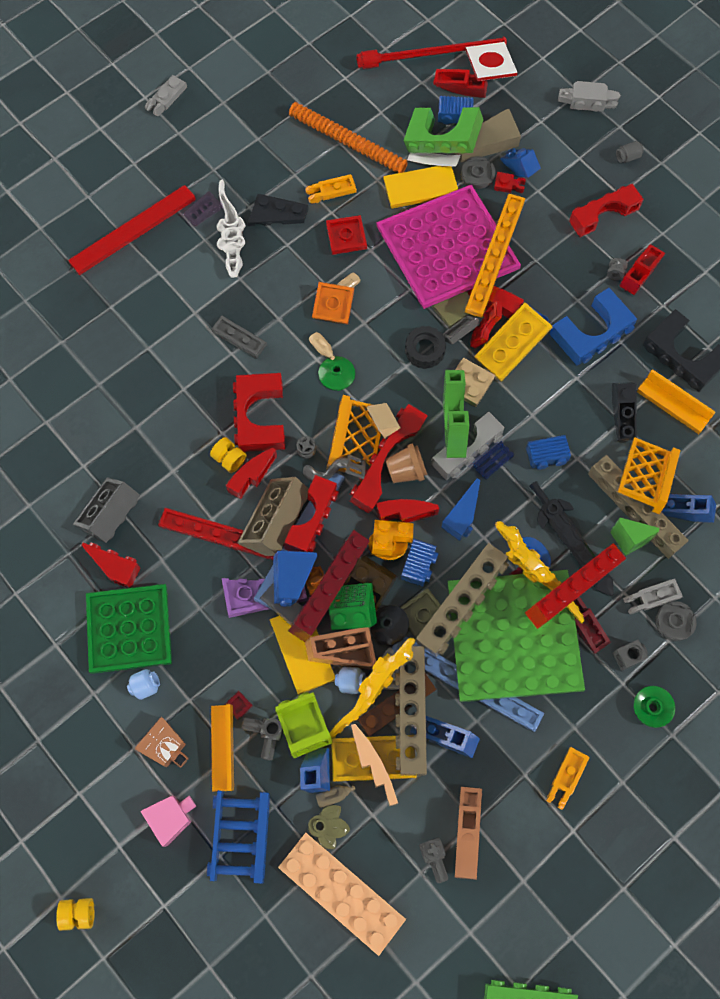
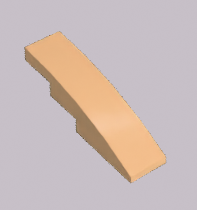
(369, 758)

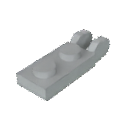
(166, 95)
(655, 596)

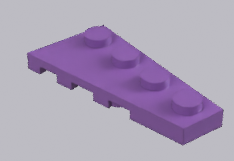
(241, 594)

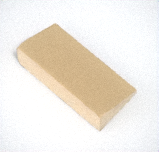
(383, 419)

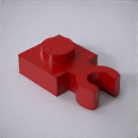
(506, 182)

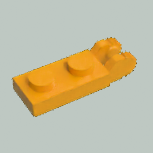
(331, 188)
(568, 775)

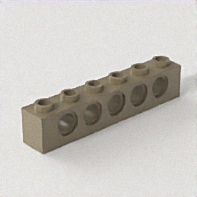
(608, 478)
(488, 557)
(417, 765)

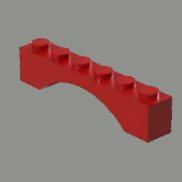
(369, 490)
(575, 586)

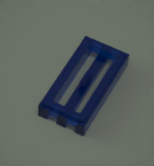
(504, 450)

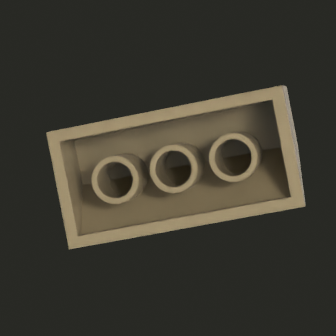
(274, 516)

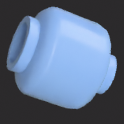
(349, 679)
(143, 684)

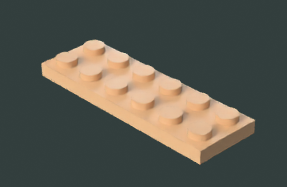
(342, 894)

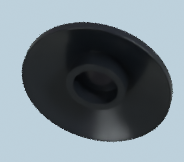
(396, 630)

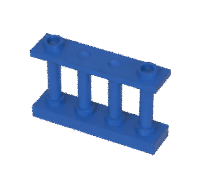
(257, 848)

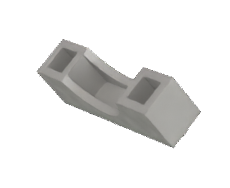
(486, 431)

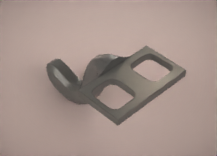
(309, 472)

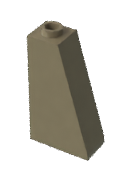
(495, 136)

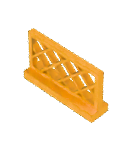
(341, 429)
(667, 468)

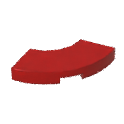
(481, 332)

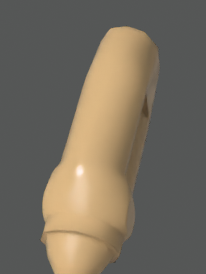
(350, 281)
(321, 345)

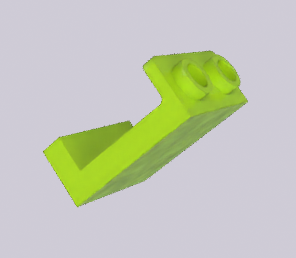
(303, 724)

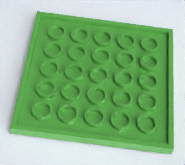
(504, 652)

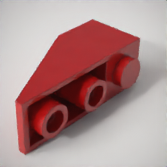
(118, 569)

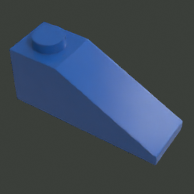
(690, 507)
(461, 517)
(450, 737)

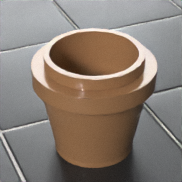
(406, 465)

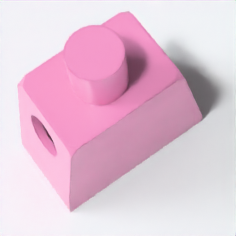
(168, 818)

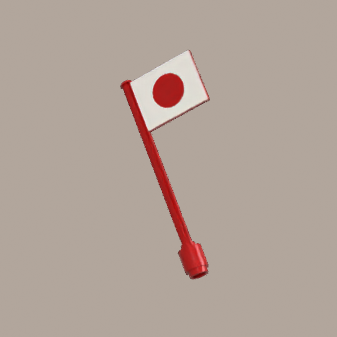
(488, 57)

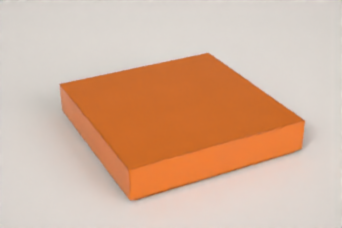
(333, 303)

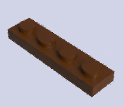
(386, 710)

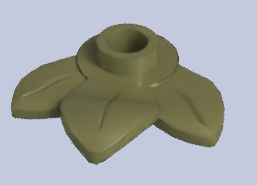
(332, 826)

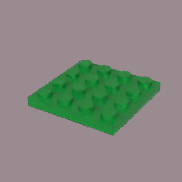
(128, 629)

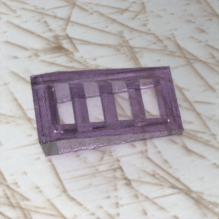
(203, 201)

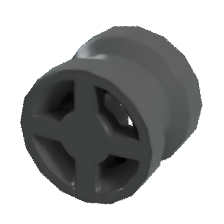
(617, 269)
(306, 442)

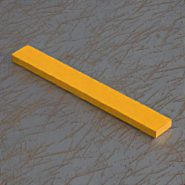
(494, 256)

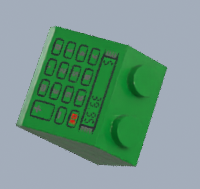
(353, 607)

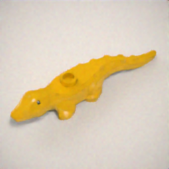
(530, 563)
(373, 684)

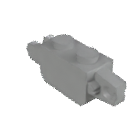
(589, 96)

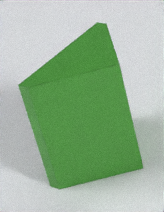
(632, 534)

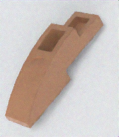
(468, 833)

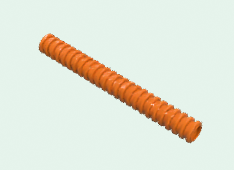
(348, 138)

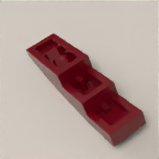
(590, 629)

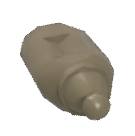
(333, 796)

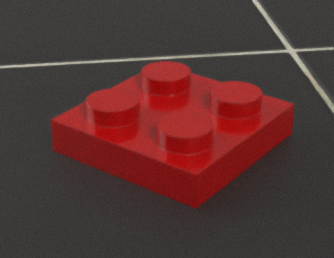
(346, 234)

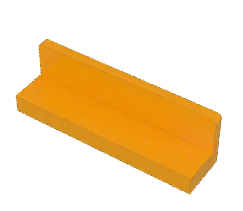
(675, 401)
(222, 748)

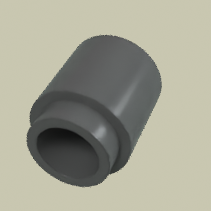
(629, 152)

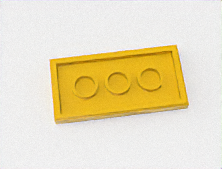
(419, 185)
(513, 342)
(304, 673)
(347, 765)

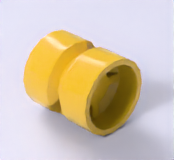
(225, 452)
(75, 914)

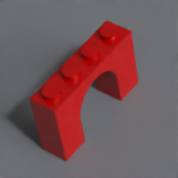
(248, 390)

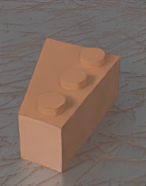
(343, 648)

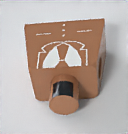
(163, 745)

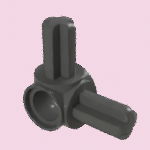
(269, 739)
(434, 853)

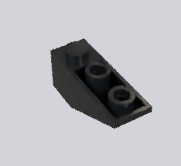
(625, 410)

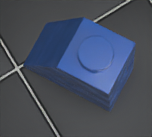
(290, 575)

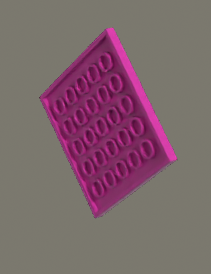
(443, 245)

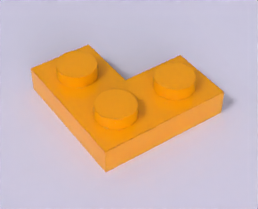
(388, 531)

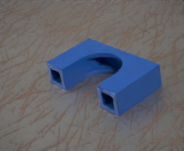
(582, 346)

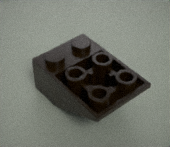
(371, 572)

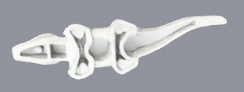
(231, 234)

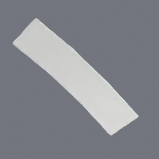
(434, 159)

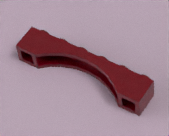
(329, 586)

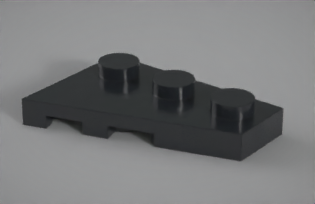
(277, 210)

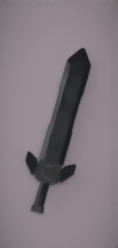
(554, 512)

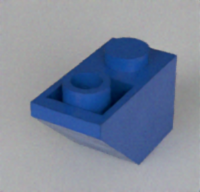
(521, 162)
(315, 771)

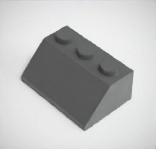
(107, 509)

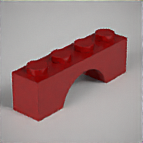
(624, 201)
(302, 536)

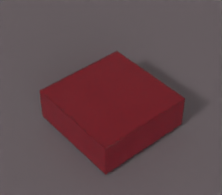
(240, 705)

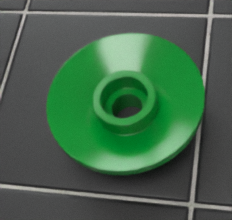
(336, 380)
(661, 700)

